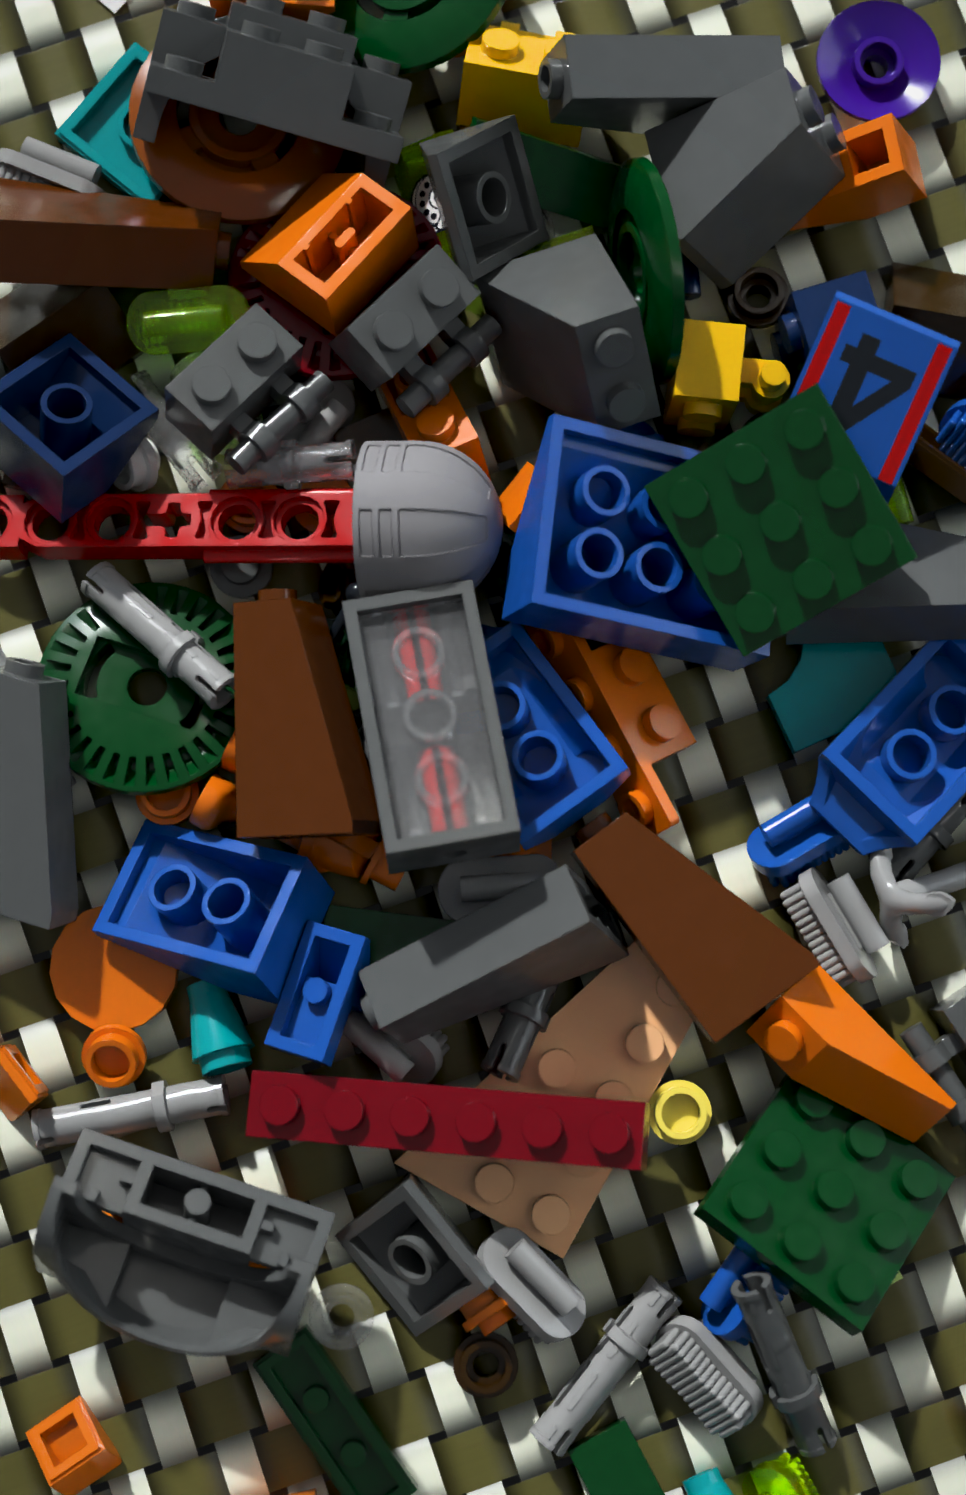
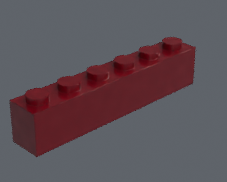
(449, 1120)

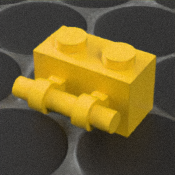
(503, 81)
(716, 377)

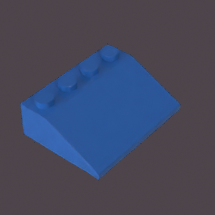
(601, 558)

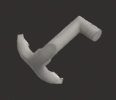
(912, 897)

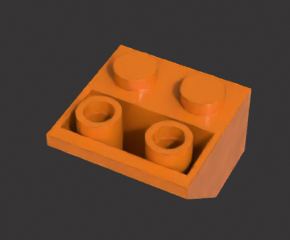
(335, 248)

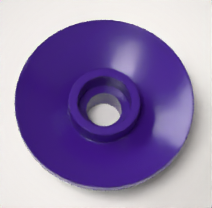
(884, 35)

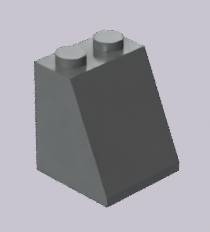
(746, 170)
(571, 334)

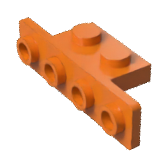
(631, 709)

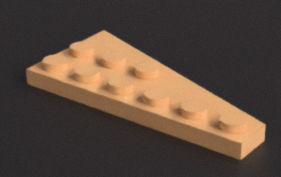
(600, 1045)

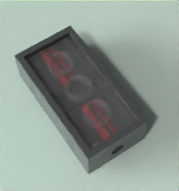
(431, 727)

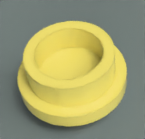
(680, 1112)

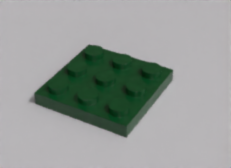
(781, 520)
(825, 1201)

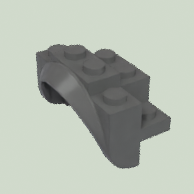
(278, 76)
(183, 1253)

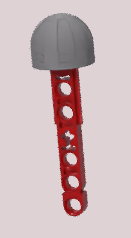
(407, 524)

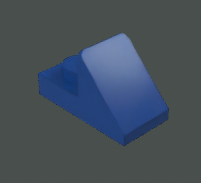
(319, 993)

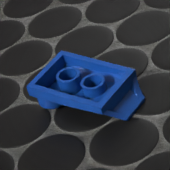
(552, 746)
(900, 756)

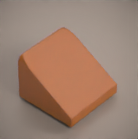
(19, 1083)
(73, 1448)

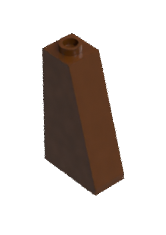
(106, 239)
(294, 727)
(694, 931)

